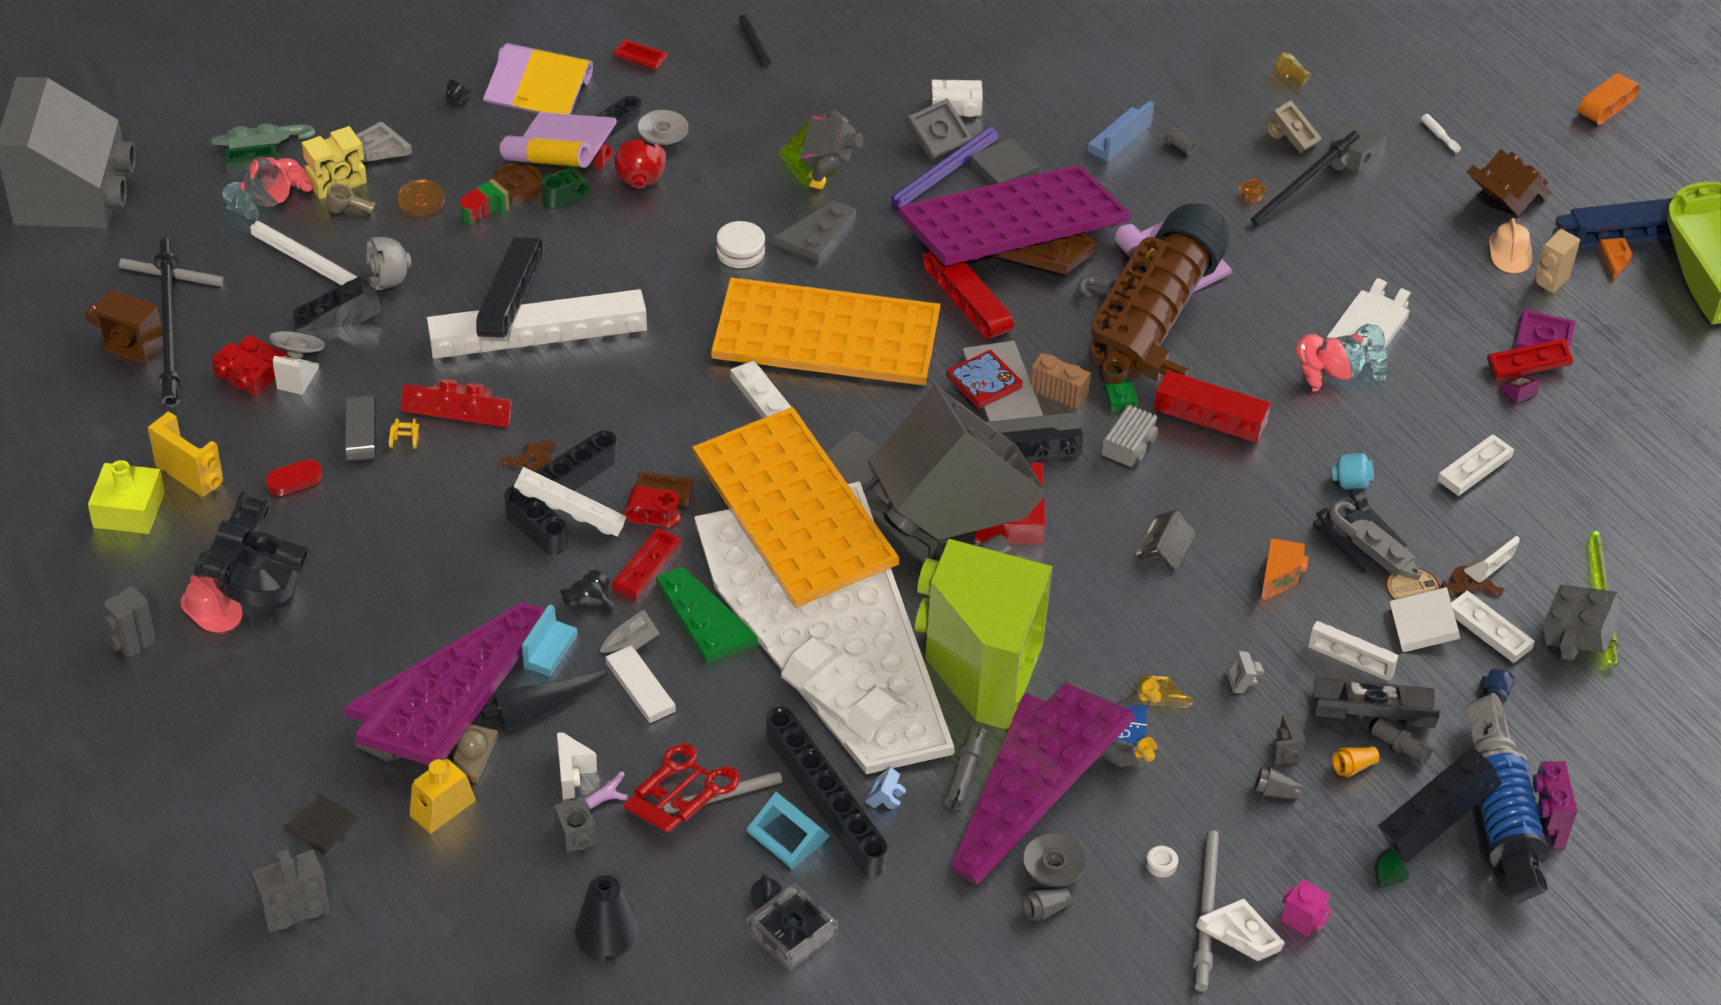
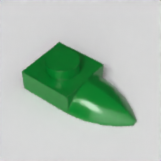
(1120, 395)

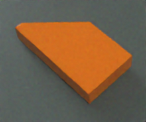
(1616, 255)

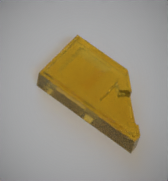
(1170, 694)

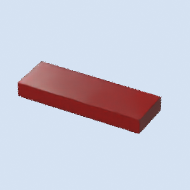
(1530, 359)
(646, 564)

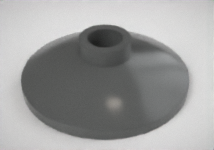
(1058, 851)

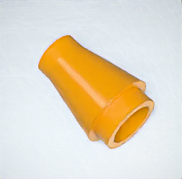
(1351, 760)

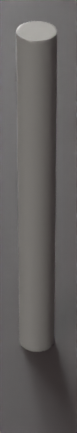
(177, 273)
(743, 787)

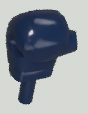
(1498, 682)

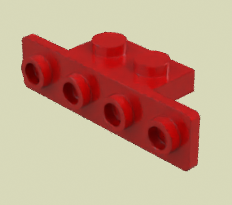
(457, 402)

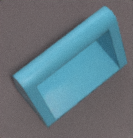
(774, 807)

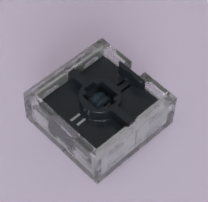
(792, 927)

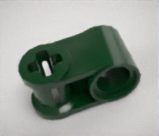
(562, 186)

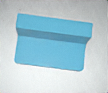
(547, 643)

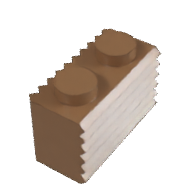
(1060, 380)

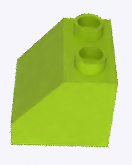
(984, 626)

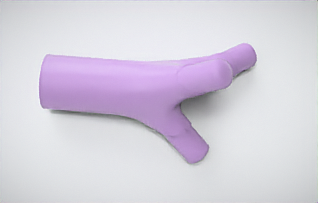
(606, 793)

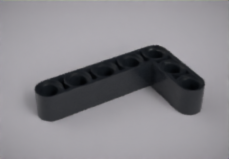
(569, 470)

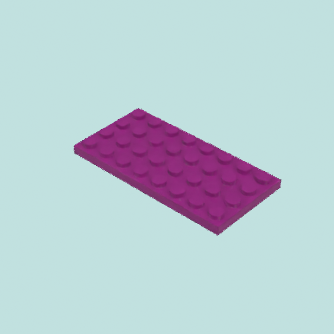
(1012, 214)

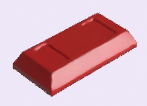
(640, 55)

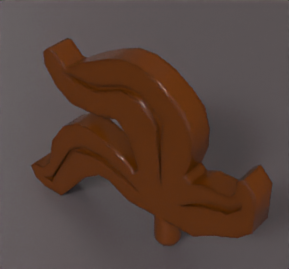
(538, 451)
(1461, 585)

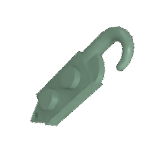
(263, 135)

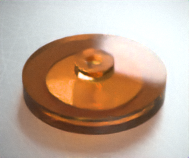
(421, 197)

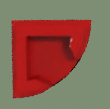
(603, 156)

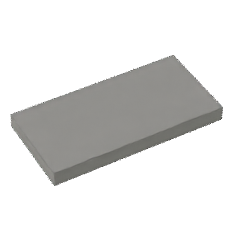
(1017, 404)

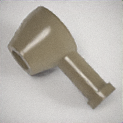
(341, 196)

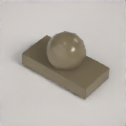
(474, 751)

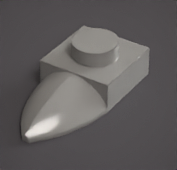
(633, 632)

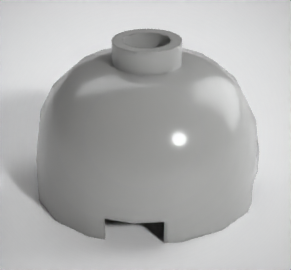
(387, 262)

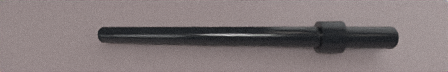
(1337, 150)

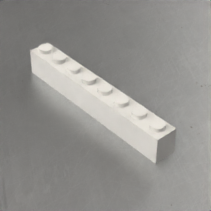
(542, 324)

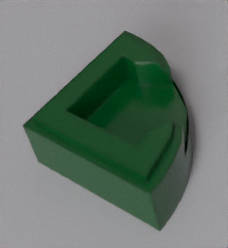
(1391, 870)

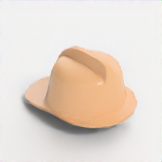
(1511, 248)

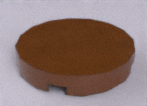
(520, 181)

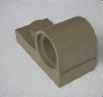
(1291, 122)

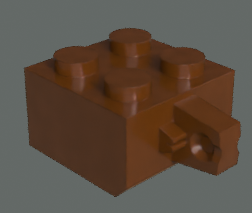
(127, 326)

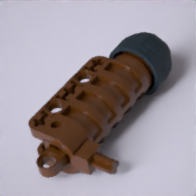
(1155, 293)

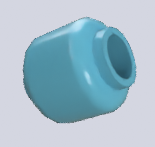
(1353, 471)

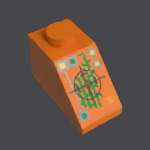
(1283, 567)

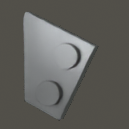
(382, 143)

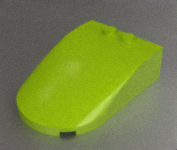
(1696, 234)

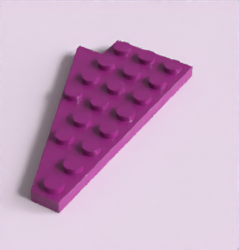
(436, 700)
(1037, 763)

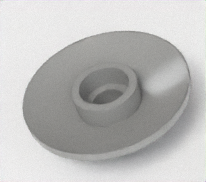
(663, 127)
(296, 343)

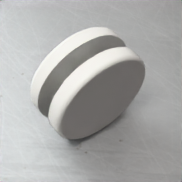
(740, 244)

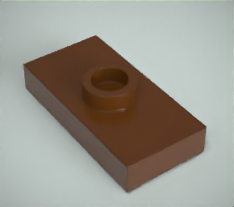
(682, 486)

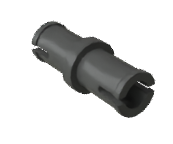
(1402, 741)

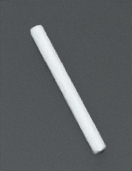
(301, 253)

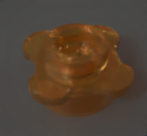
(1252, 190)

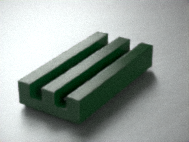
(241, 158)

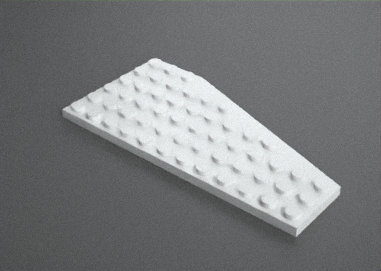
(861, 620)

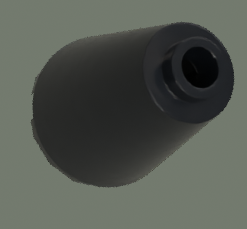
(606, 920)

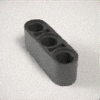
(360, 428)

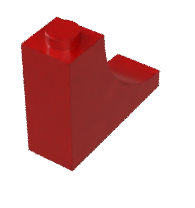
(1027, 530)

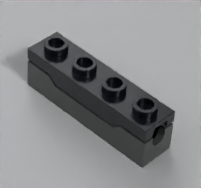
(1043, 435)

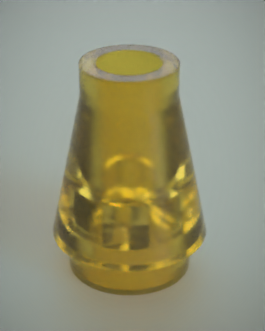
(1291, 68)

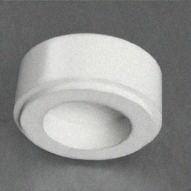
(1162, 861)

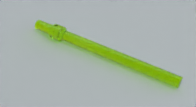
(1602, 584)

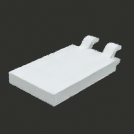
(1374, 309)

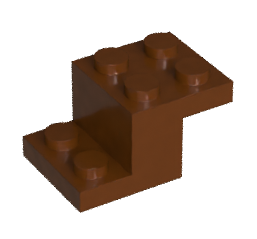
(1510, 181)

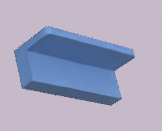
(1122, 132)

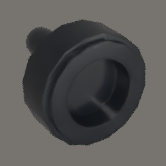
(460, 89)
(764, 891)

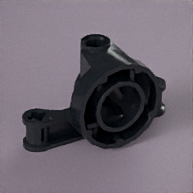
(250, 563)

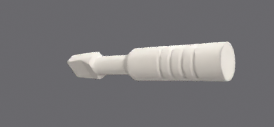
(1440, 132)

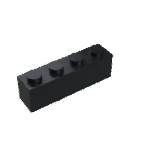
(1440, 804)

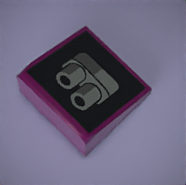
(1520, 387)

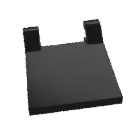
(1362, 512)

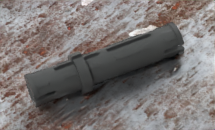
(969, 757)

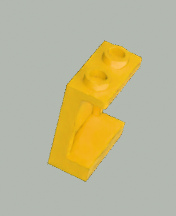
(189, 465)

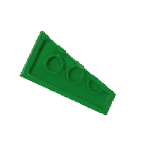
(704, 617)

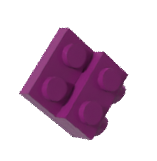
(1555, 801)

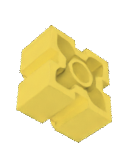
(334, 161)

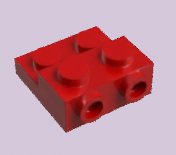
(247, 364)

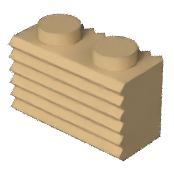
(1556, 260)

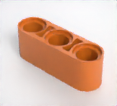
(1608, 98)

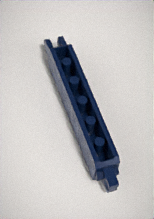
(1630, 221)

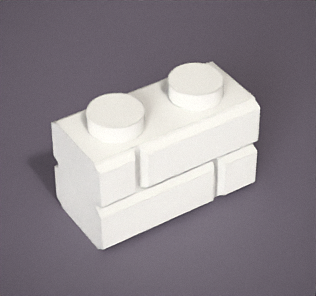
(963, 95)

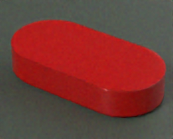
(294, 477)

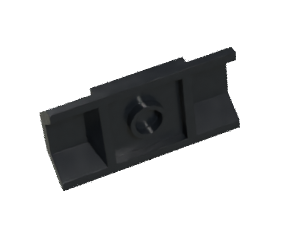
(1364, 699)

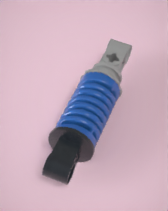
(1510, 810)

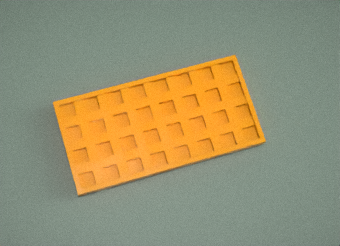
(827, 331)
(795, 507)

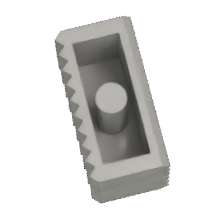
(1130, 436)

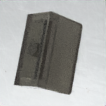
(1167, 538)

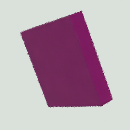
(1541, 328)

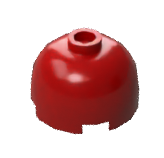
(639, 163)

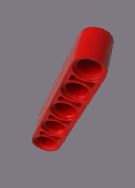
(970, 296)

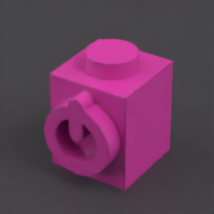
(1306, 908)

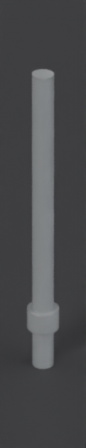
(1203, 957)

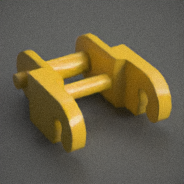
(394, 432)

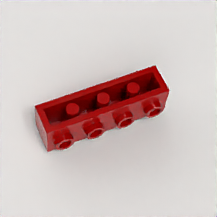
(1212, 406)

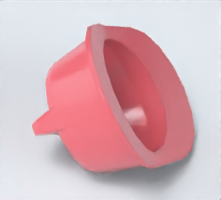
(210, 606)

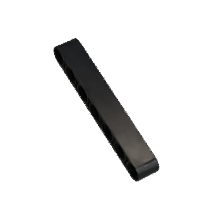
(509, 287)
(827, 791)

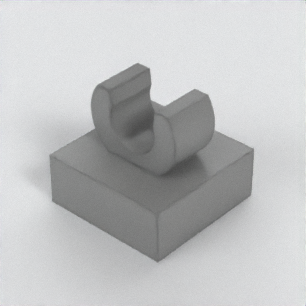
(1243, 672)

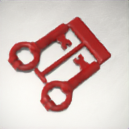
(658, 817)

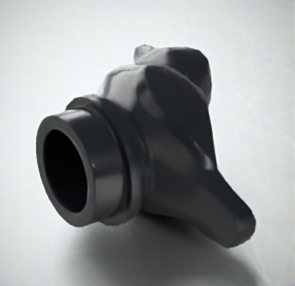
(589, 591)

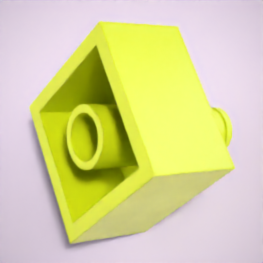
(126, 498)

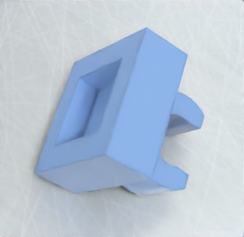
(884, 788)

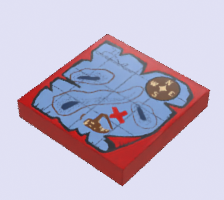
(984, 379)

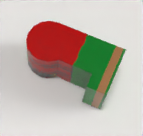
(484, 201)

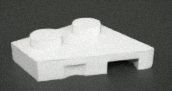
(1242, 929)

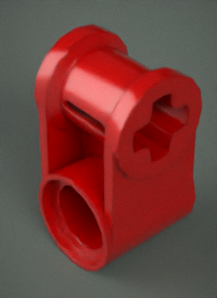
(650, 506)

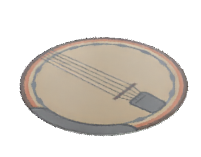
(1402, 586)

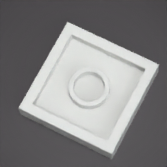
(1425, 619)

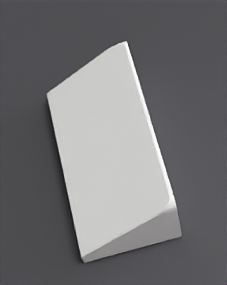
(1492, 559)

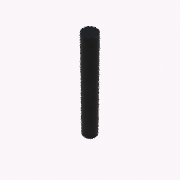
(754, 40)

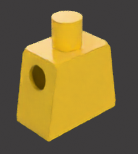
(439, 795)

